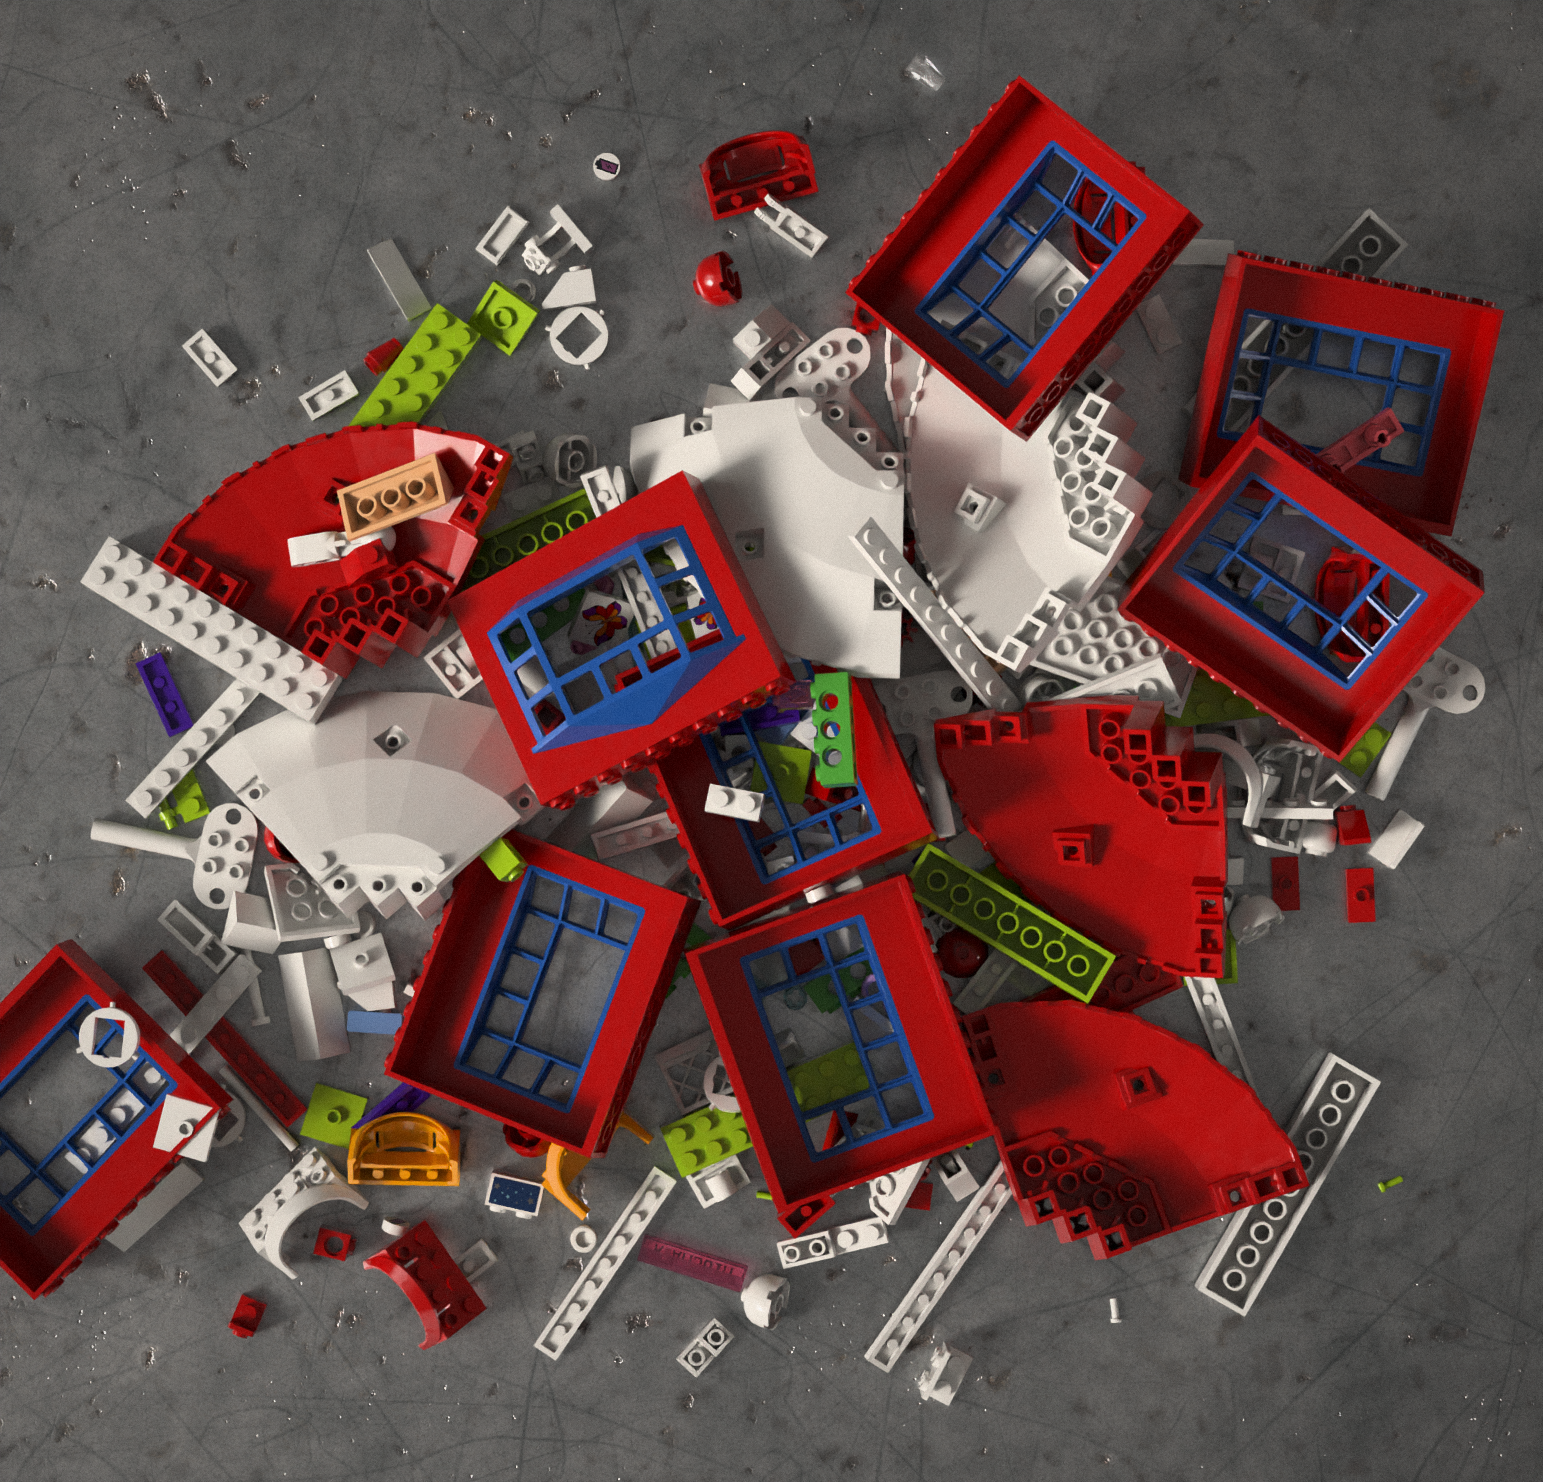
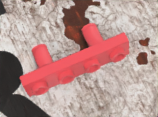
(1362, 440)

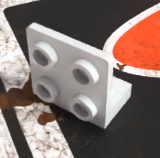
(945, 1374)

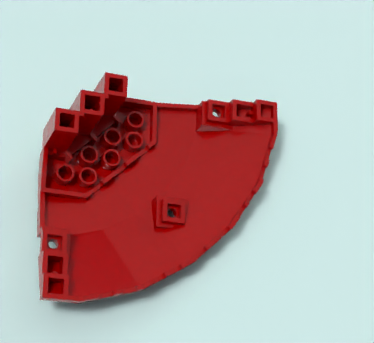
(245, 529)
(1130, 801)
(1117, 1156)

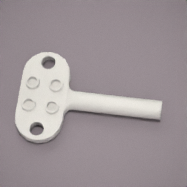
(828, 373)
(1437, 685)
(912, 709)
(220, 855)

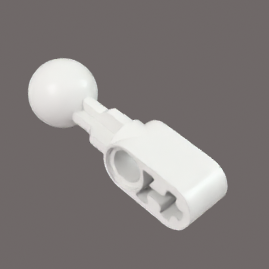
(332, 546)

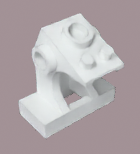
(567, 234)

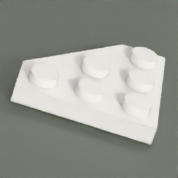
(303, 906)
(894, 1189)

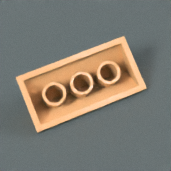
(394, 496)

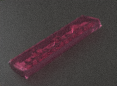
(692, 1262)

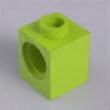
(504, 860)

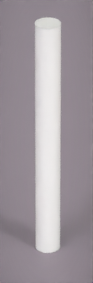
(258, 1108)

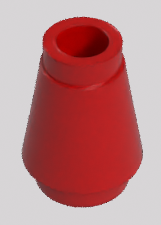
(383, 356)

